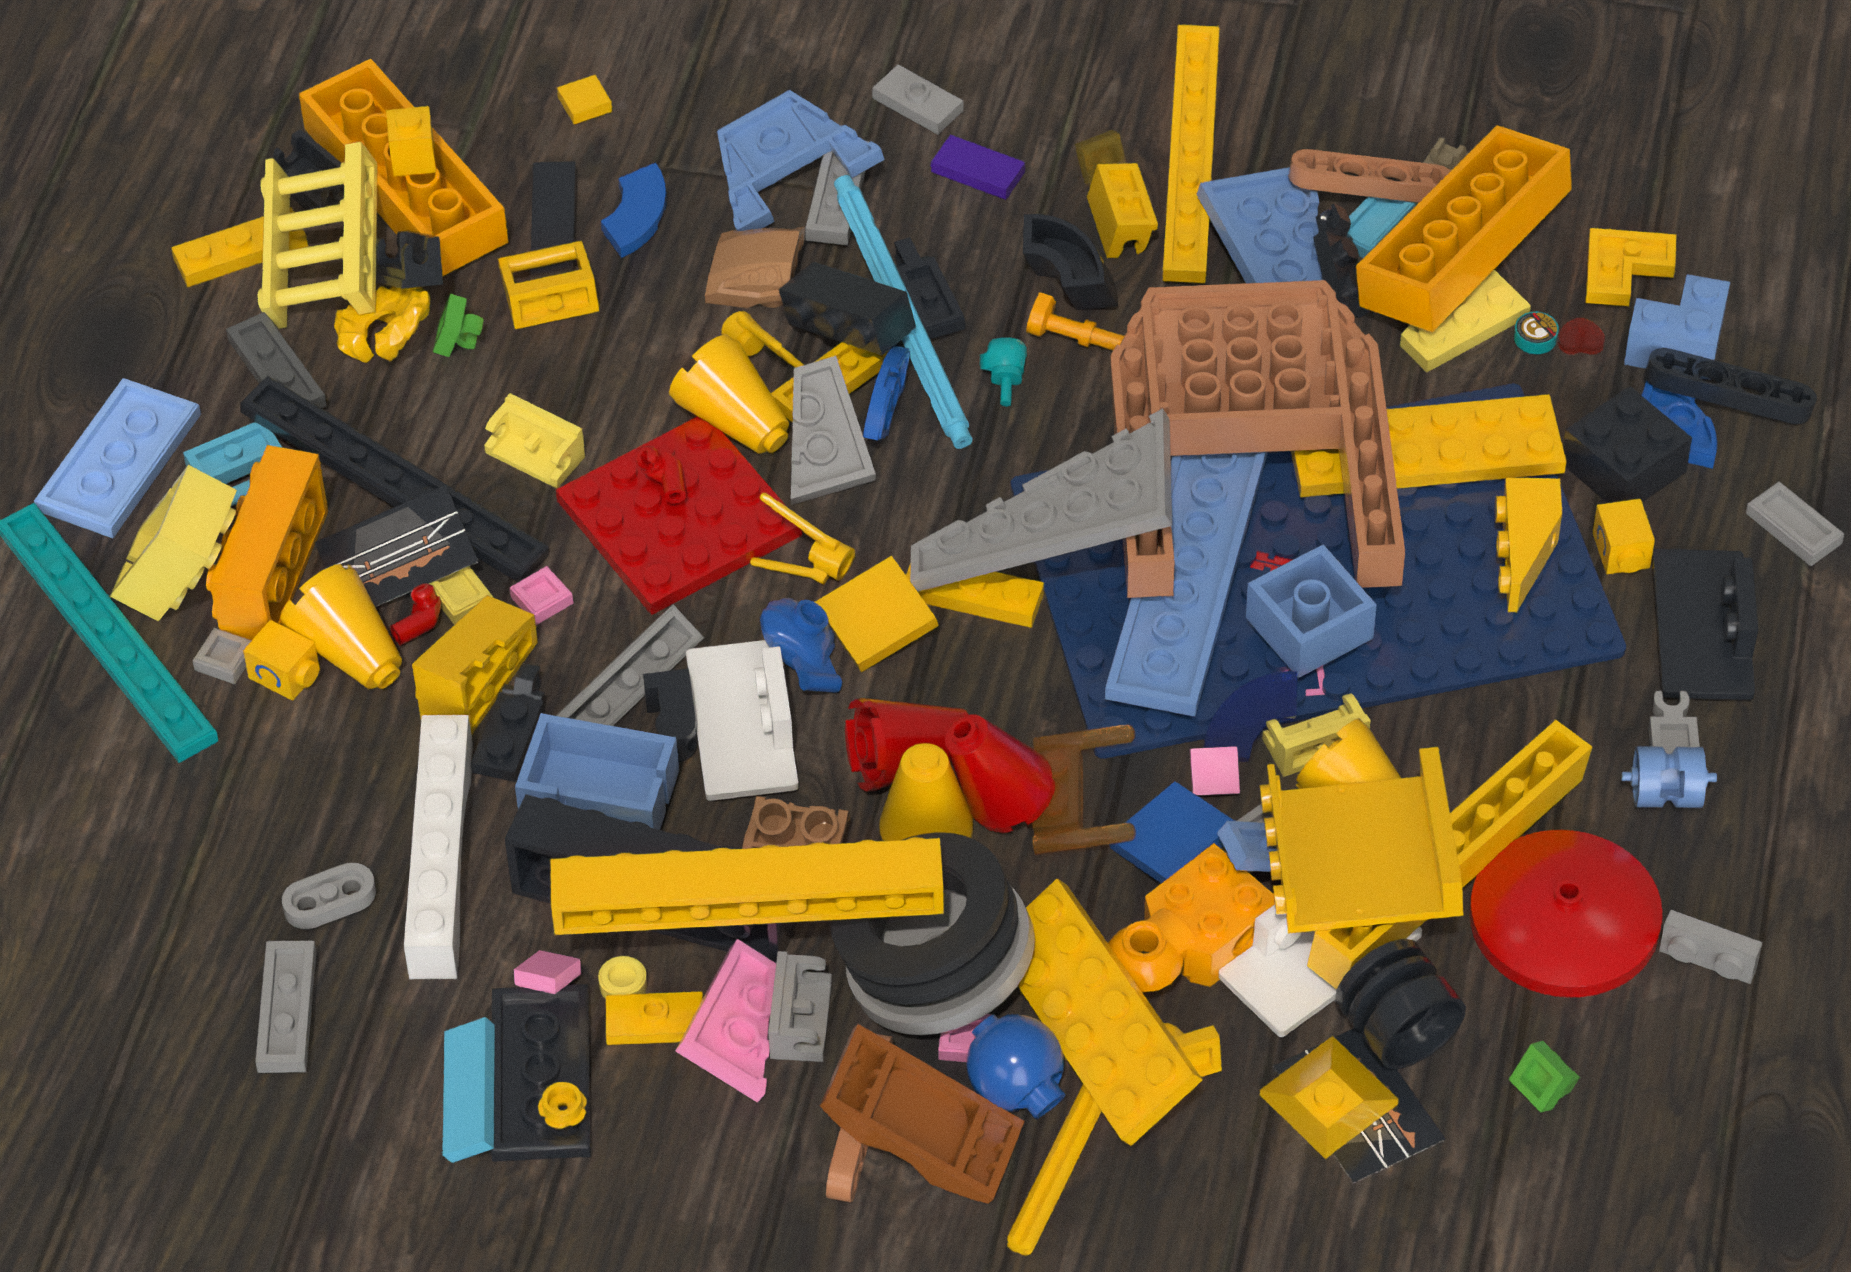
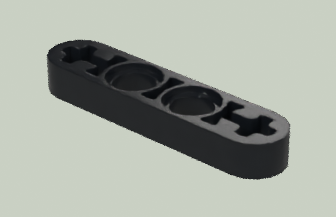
(1789, 402)

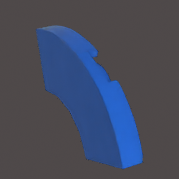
(639, 211)
(886, 392)
(1689, 418)

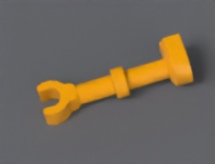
(1043, 319)

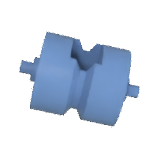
(1671, 776)

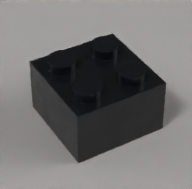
(1626, 448)

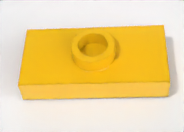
(649, 1017)

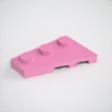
(733, 1022)

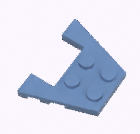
(777, 142)

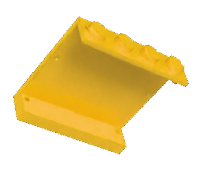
(1363, 851)

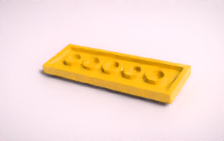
(1453, 445)
(1102, 1018)

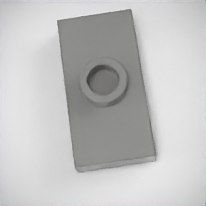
(918, 99)

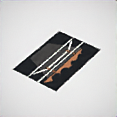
(403, 546)
(1394, 1135)

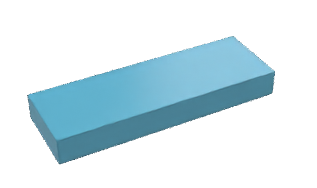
(468, 1090)

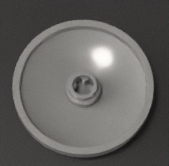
(960, 1007)

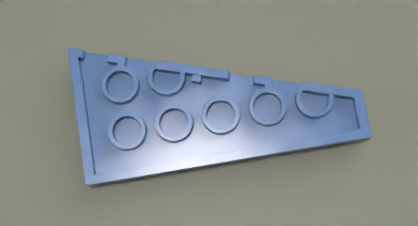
(1265, 225)

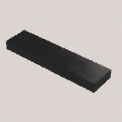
(553, 212)

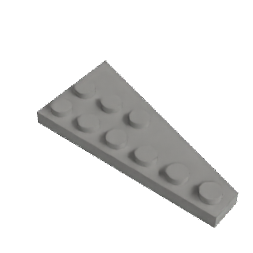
(1064, 510)

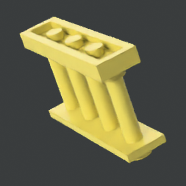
(356, 247)

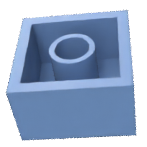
(1310, 610)

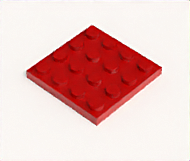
(684, 546)

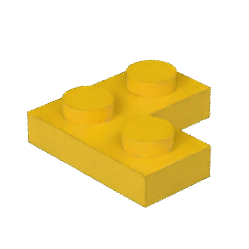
(1621, 253)

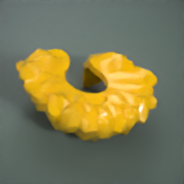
(395, 306)

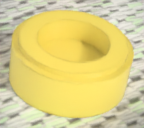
(622, 976)

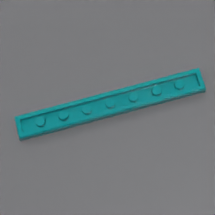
(107, 633)

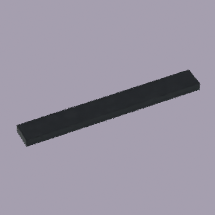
(387, 473)

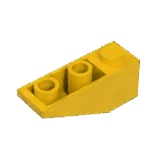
(1530, 533)

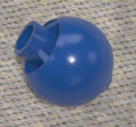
(1016, 1064)

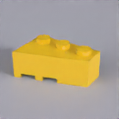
(474, 661)

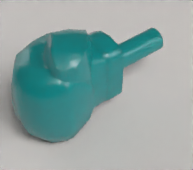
(1006, 361)

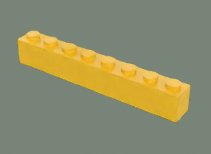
(1481, 830)
(746, 886)

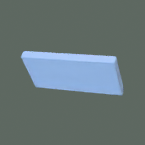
(117, 458)

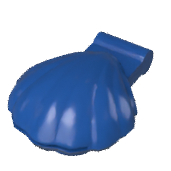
(804, 641)

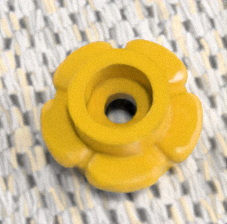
(560, 1095)

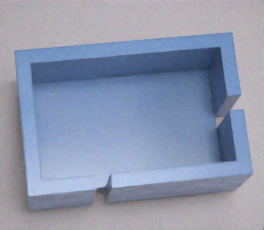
(600, 769)

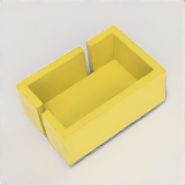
(175, 544)

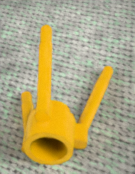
(753, 337)
(827, 554)

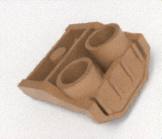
(753, 266)
(791, 825)

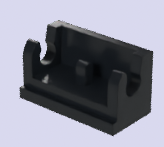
(306, 158)
(415, 263)

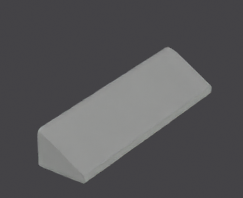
(621, 682)

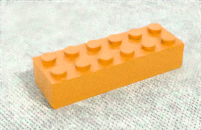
(440, 203)
(1464, 228)

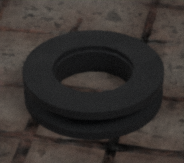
(955, 957)

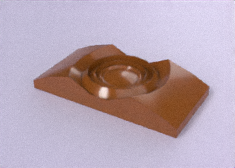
(921, 1116)

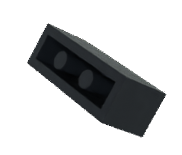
(847, 308)

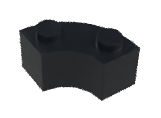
(1068, 255)

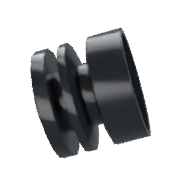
(1400, 1003)

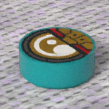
(1536, 332)

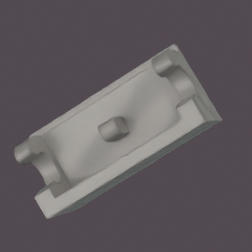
(799, 1008)

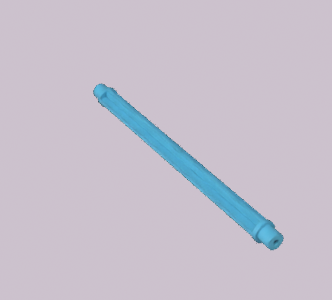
(922, 351)

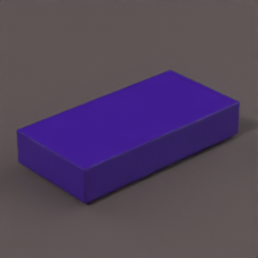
(978, 167)

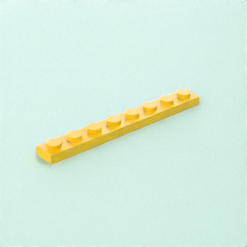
(1190, 153)

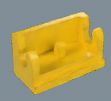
(1121, 207)

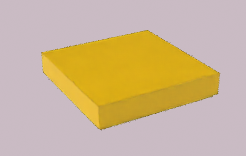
(877, 613)

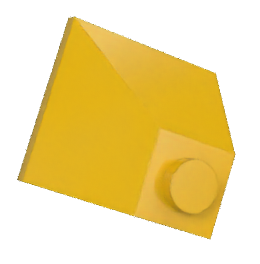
(1329, 1097)

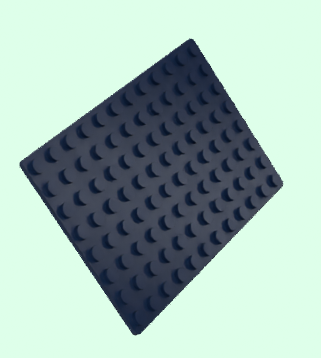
(1430, 634)

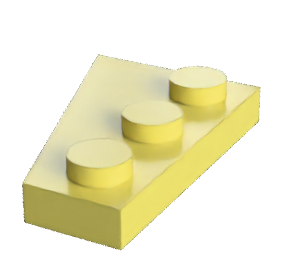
(1483, 314)

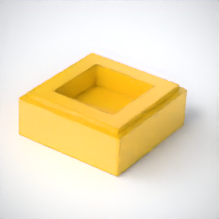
(584, 99)

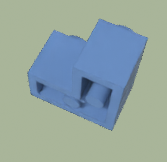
(1687, 328)

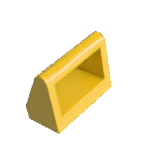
(551, 296)

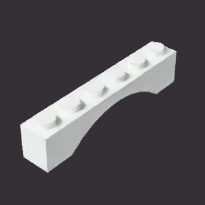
(435, 862)

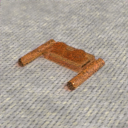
(1062, 821)

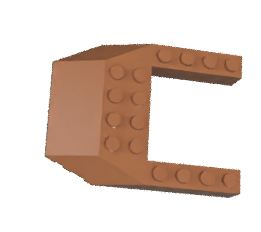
(1261, 375)

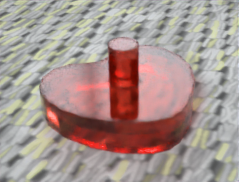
(1581, 336)

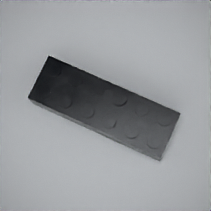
(552, 830)

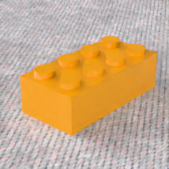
(268, 542)

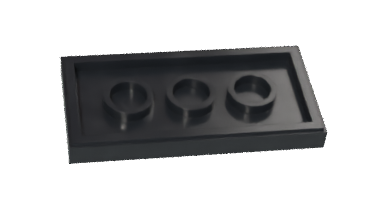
(537, 1044)

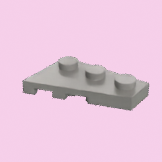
(826, 434)

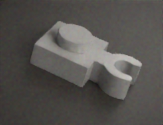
(1671, 726)

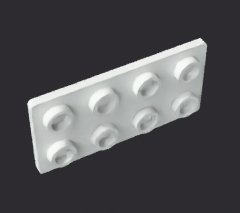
(742, 720)
(1275, 975)

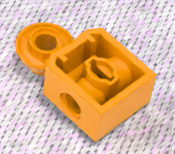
(1193, 923)

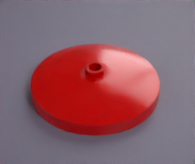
(1566, 913)

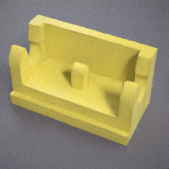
(534, 441)
(1297, 743)

